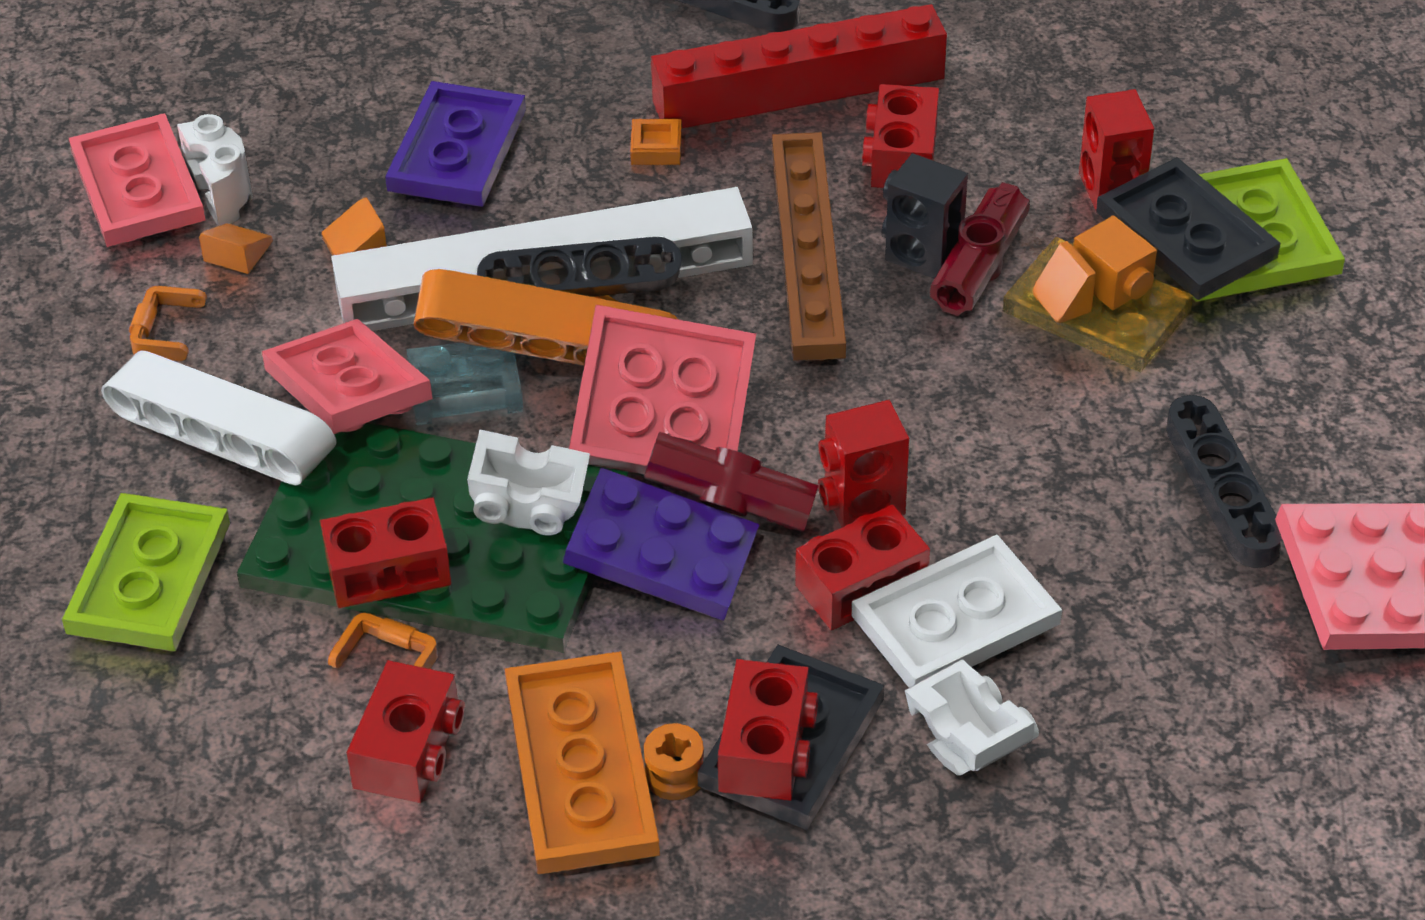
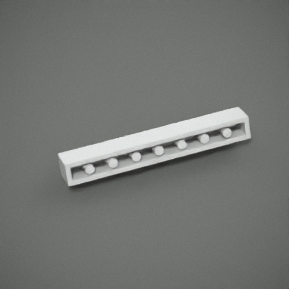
(707, 227)

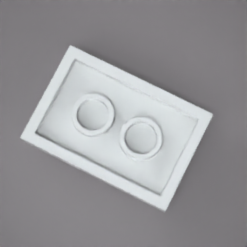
(956, 611)

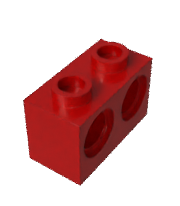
(901, 125)
(1114, 142)
(864, 462)
(386, 552)
(857, 561)
(764, 730)

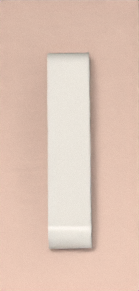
(219, 417)

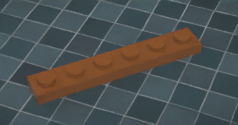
(808, 247)

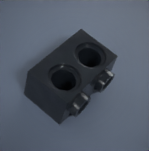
(923, 214)

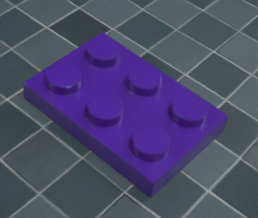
(456, 143)
(661, 543)

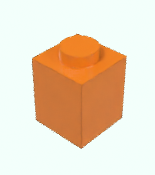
(1120, 259)

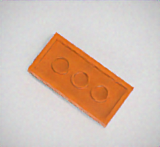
(581, 763)

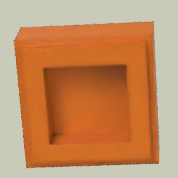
(656, 142)

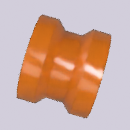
(669, 777)

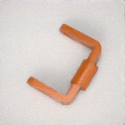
(146, 314)
(388, 631)

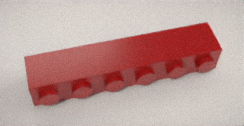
(799, 66)

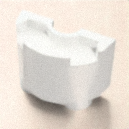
(217, 164)
(523, 485)
(969, 718)

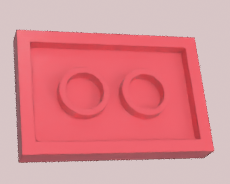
(136, 179)
(347, 376)

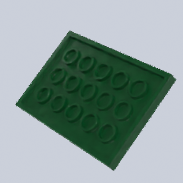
(502, 577)

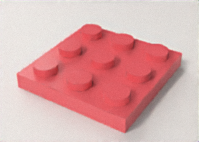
(658, 377)
(1360, 571)

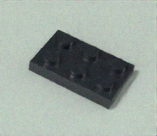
(1194, 227)
(843, 714)

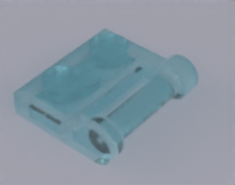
(466, 380)

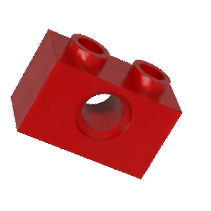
(405, 732)

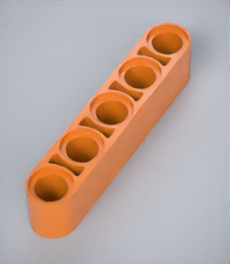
(510, 315)

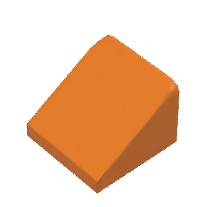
(355, 230)
(233, 247)
(1066, 285)

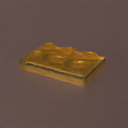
(1125, 335)

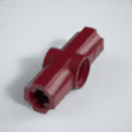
(980, 249)
(731, 481)

